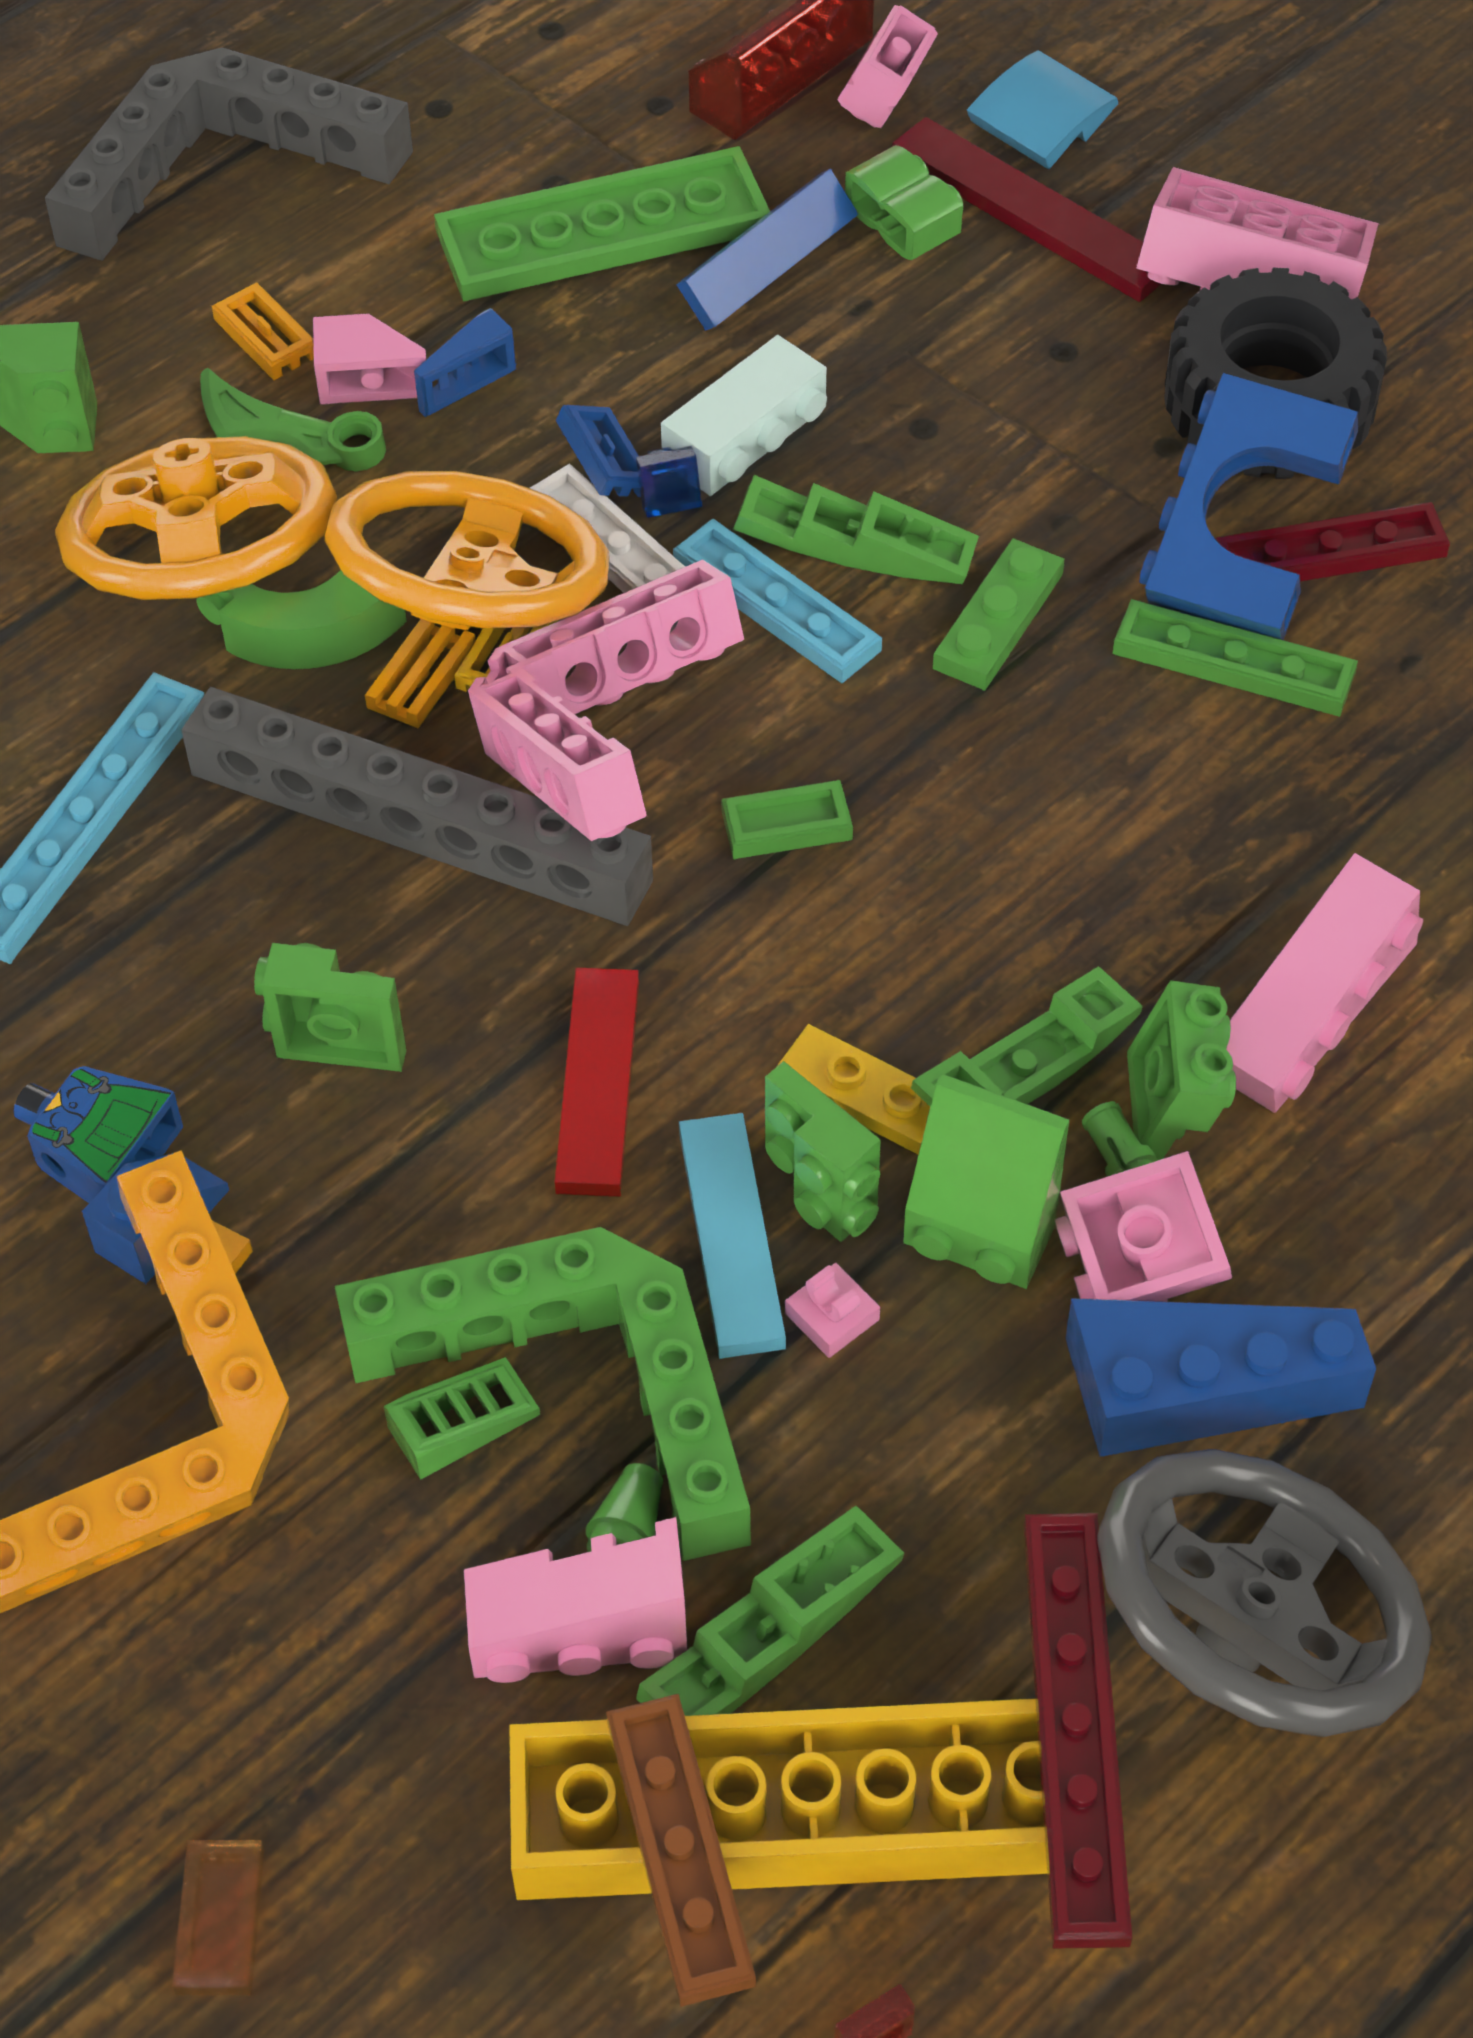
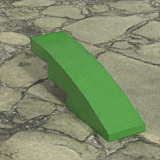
(868, 537)
(779, 1618)

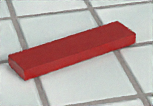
(597, 1082)

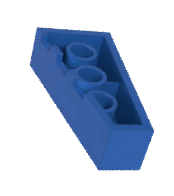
(1211, 1369)

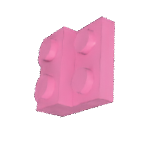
(1143, 1233)

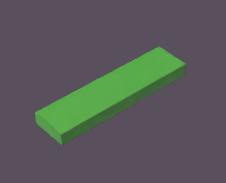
(1235, 657)

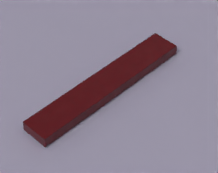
(1031, 208)
(1076, 1733)

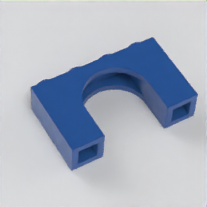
(1241, 430)

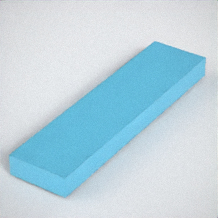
(784, 602)
(731, 1236)

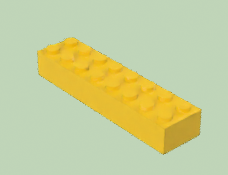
(795, 1798)

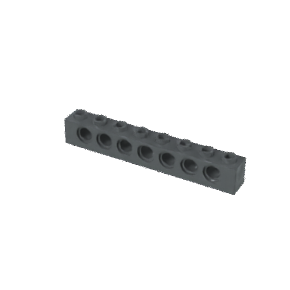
(415, 805)

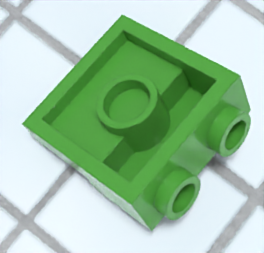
(328, 1012)
(1180, 1066)
(828, 1152)

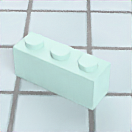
(748, 412)

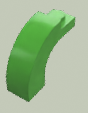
(303, 626)

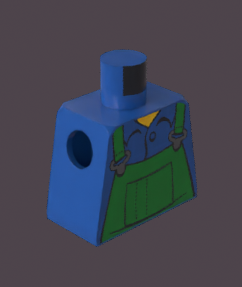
(96, 1126)

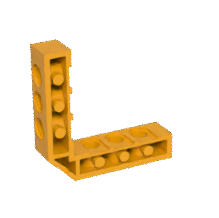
(194, 1479)

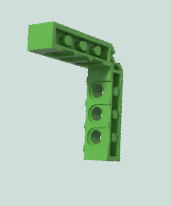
(560, 1285)

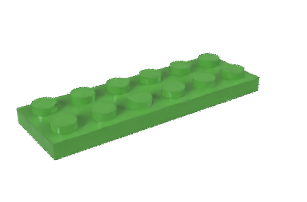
(600, 223)

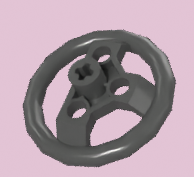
(1248, 1611)

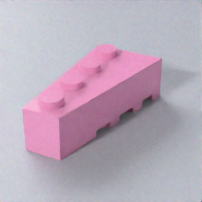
(1322, 981)

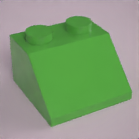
(47, 387)

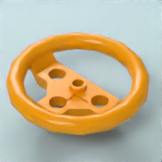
(185, 497)
(477, 573)

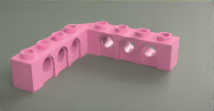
(530, 708)

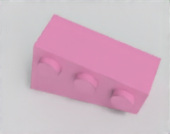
(578, 1610)

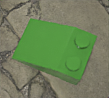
(986, 1182)

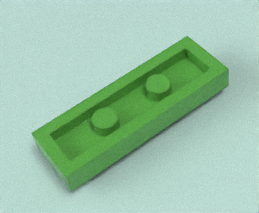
(998, 614)

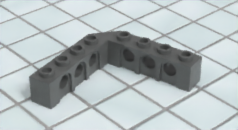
(232, 97)

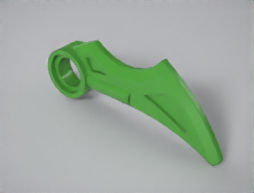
(238, 414)

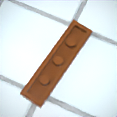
(680, 1850)

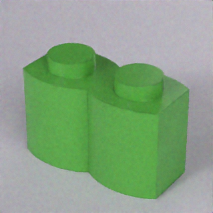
(904, 202)

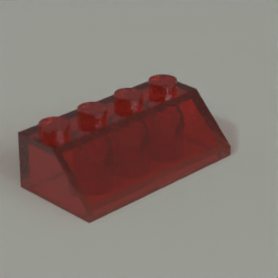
(776, 60)

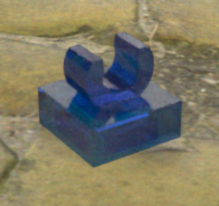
(668, 481)

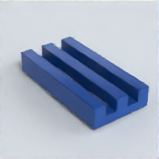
(601, 448)

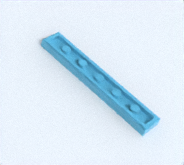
(90, 807)

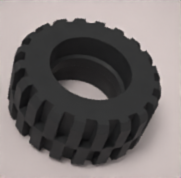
(1276, 323)

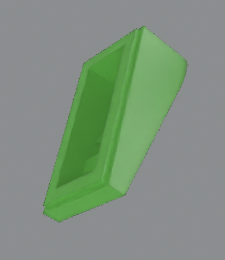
(451, 1443)

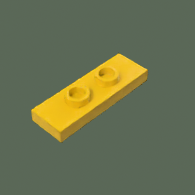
(862, 1086)

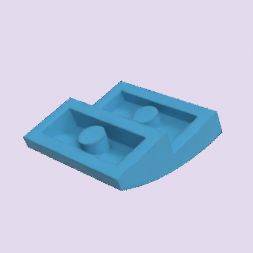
(1041, 108)

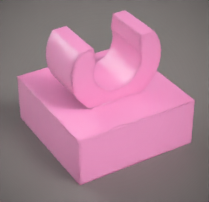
(832, 1309)

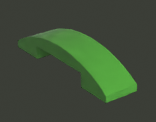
(1047, 1049)

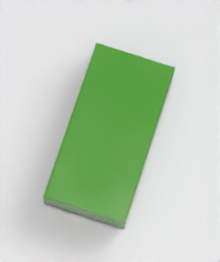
(787, 819)

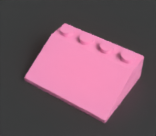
(1220, 228)

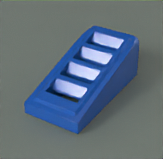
(471, 357)

